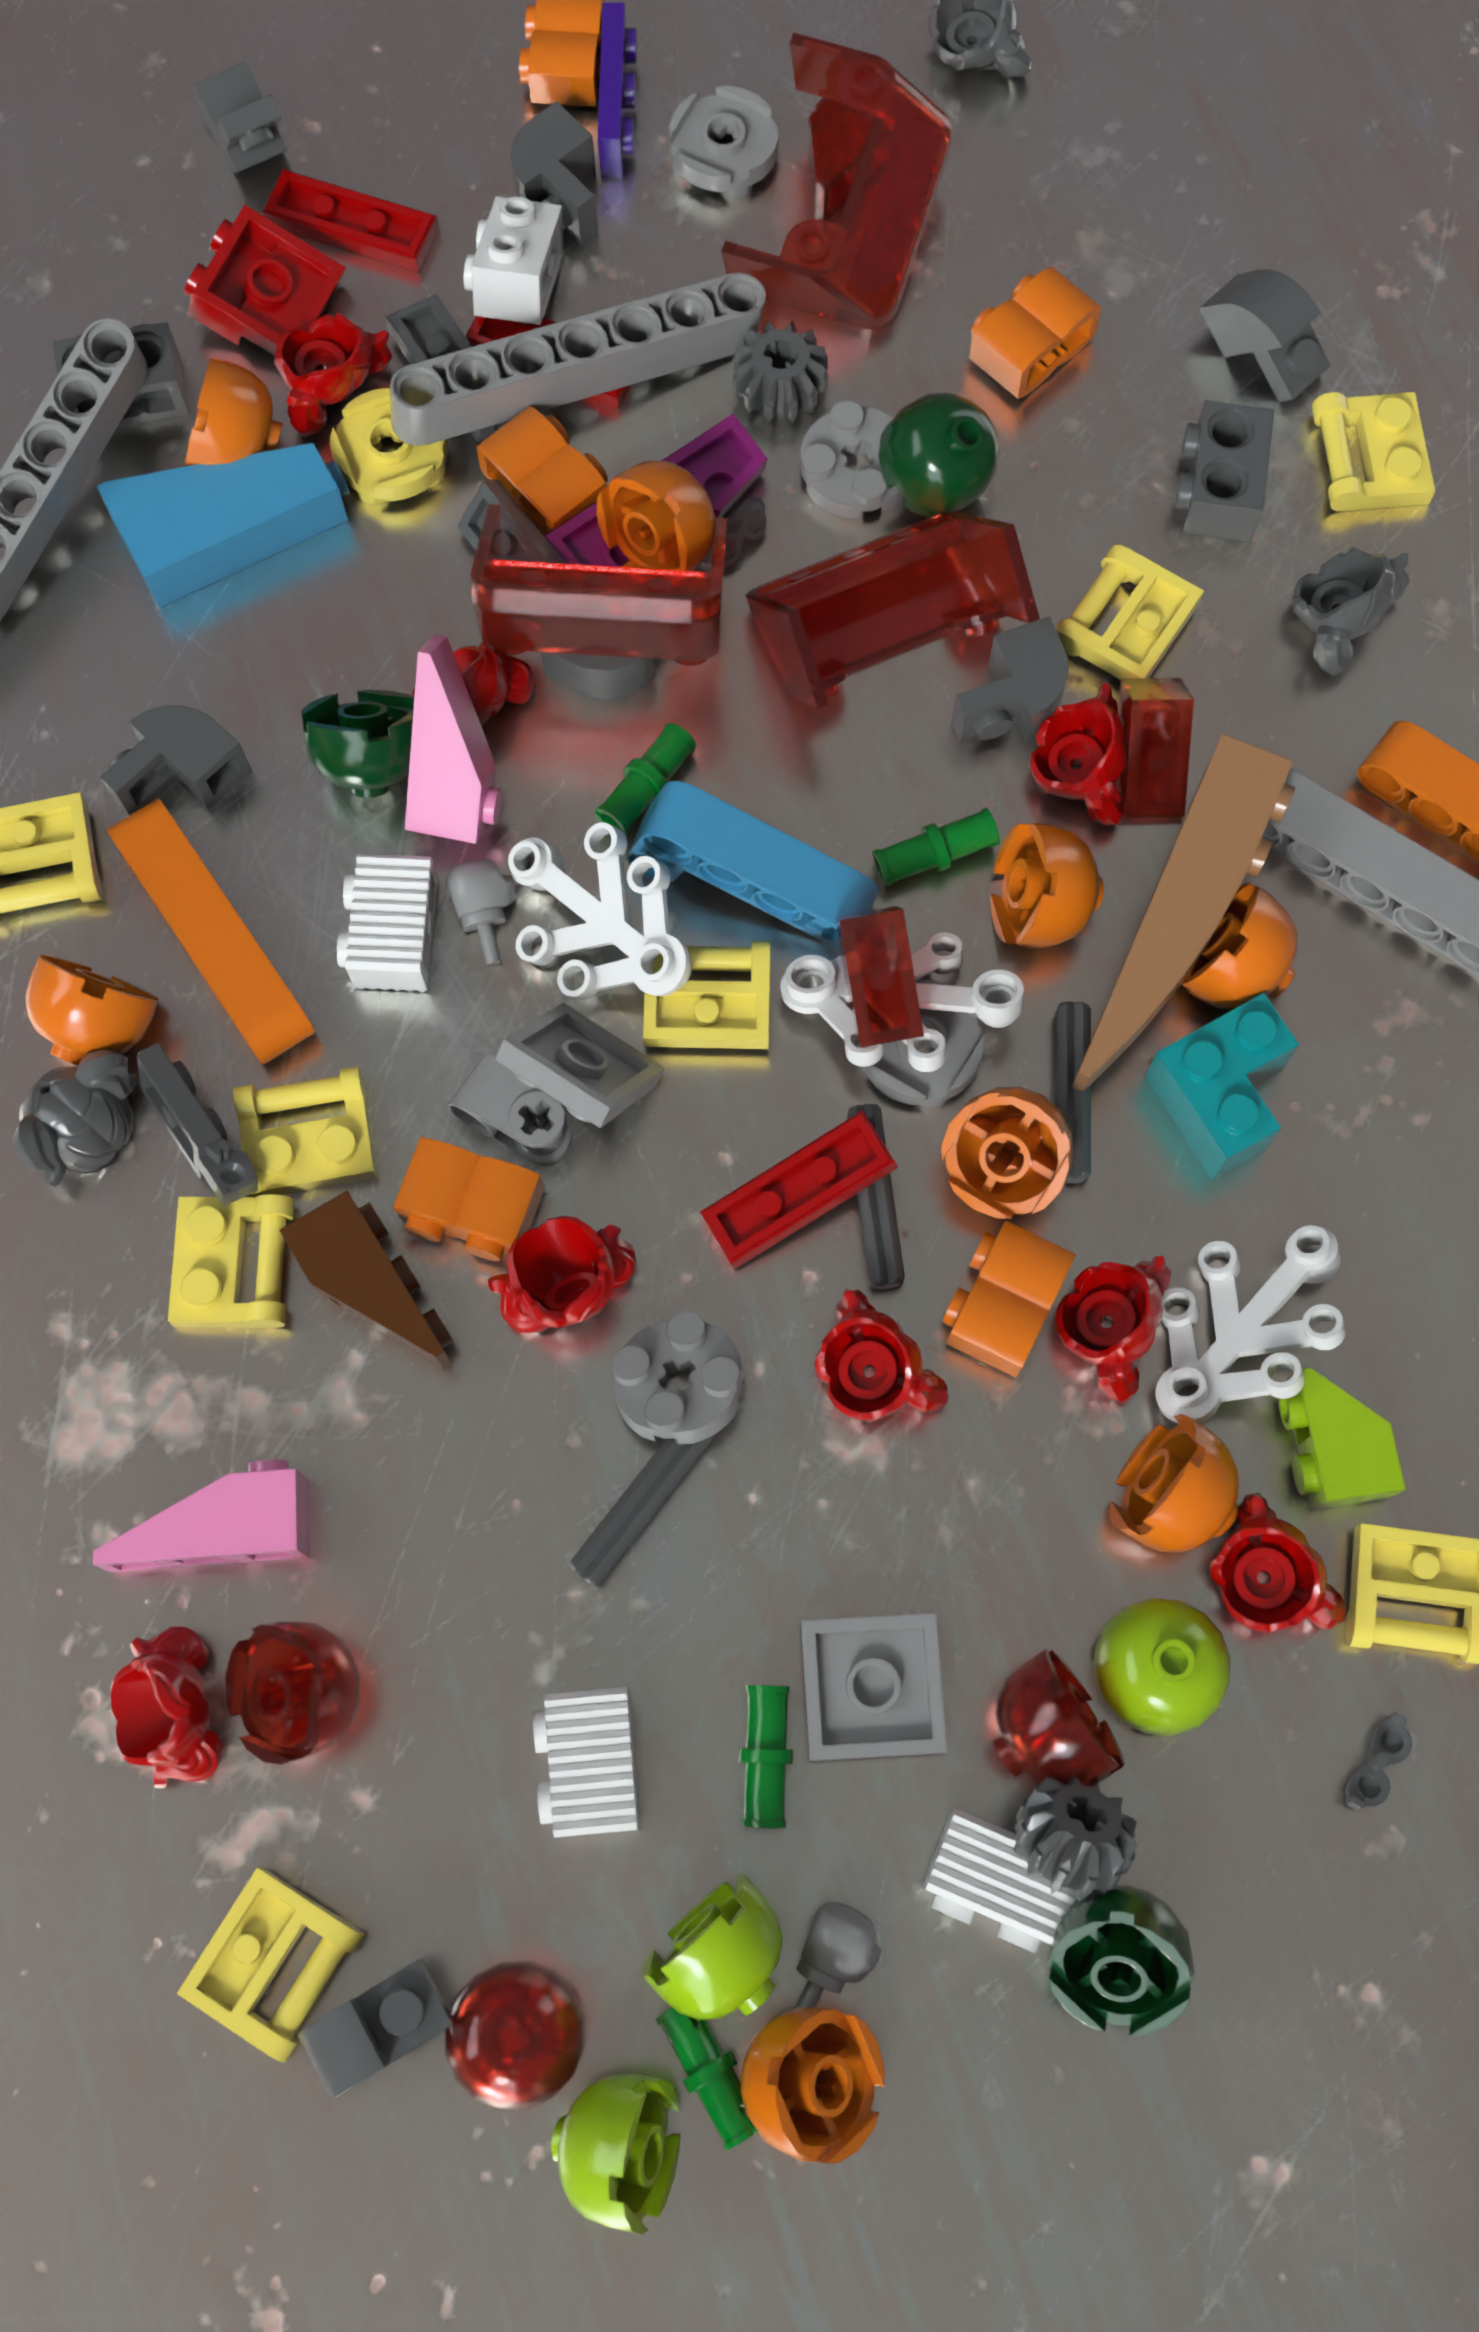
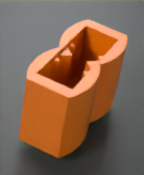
(563, 51)
(1033, 331)
(542, 469)
(467, 1198)
(1009, 1298)

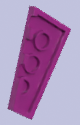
(720, 459)

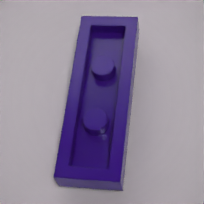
(616, 90)

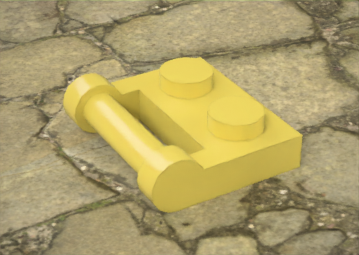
(1390, 450)
(1143, 625)
(44, 836)
(714, 1011)
(309, 1152)
(210, 1262)
(1413, 1569)
(250, 1952)

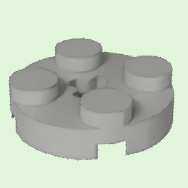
(730, 166)
(824, 461)
(964, 1054)
(674, 1346)

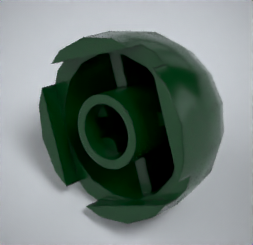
(939, 453)
(360, 742)
(1122, 1961)

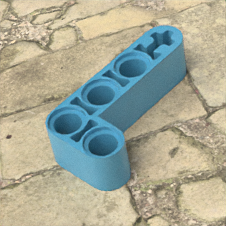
(750, 860)

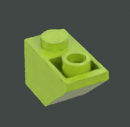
(1341, 1446)

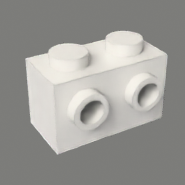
(515, 260)

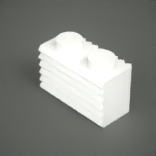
(389, 922)
(588, 1761)
(983, 1875)

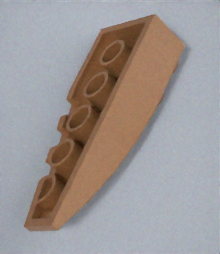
(1199, 880)

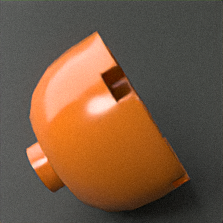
(232, 417)
(657, 517)
(1046, 886)
(1246, 953)
(85, 1010)
(1008, 1152)
(1178, 1488)
(813, 2083)

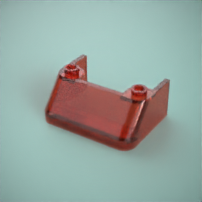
(863, 263)
(888, 593)
(597, 607)

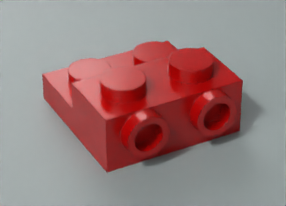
(260, 282)

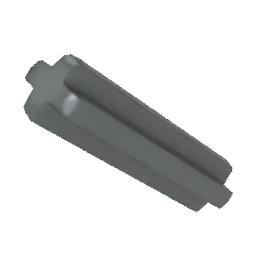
(1071, 1044)
(880, 1219)
(635, 1509)

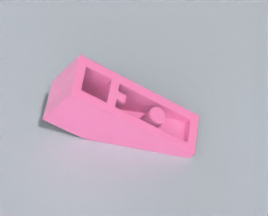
(450, 758)
(227, 1522)

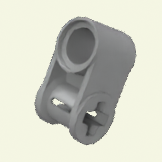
(506, 1109)

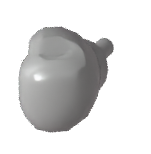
(478, 898)
(836, 1951)

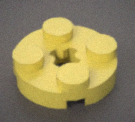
(378, 474)

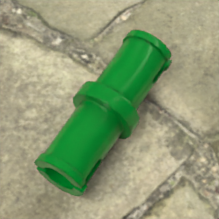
(646, 777)
(936, 847)
(765, 1756)
(709, 2074)

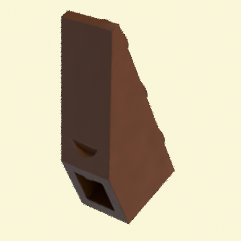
(352, 1272)

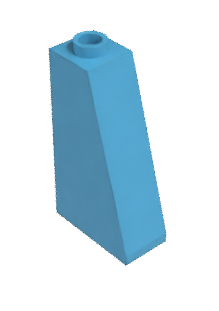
(217, 519)

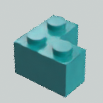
(1211, 1080)

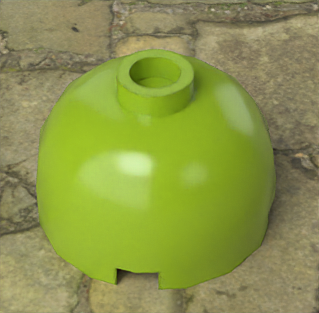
(1161, 1667)
(720, 1954)
(617, 2150)

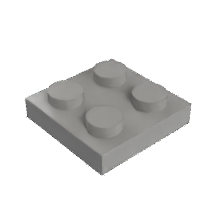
(579, 1065)
(873, 1687)

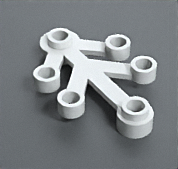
(605, 918)
(819, 986)
(1247, 1331)

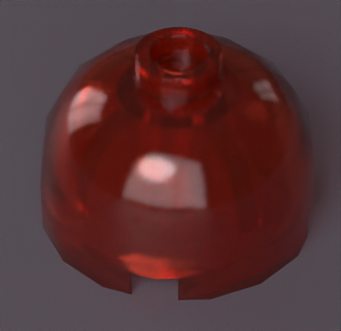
(292, 1690)
(1051, 1726)
(515, 2035)

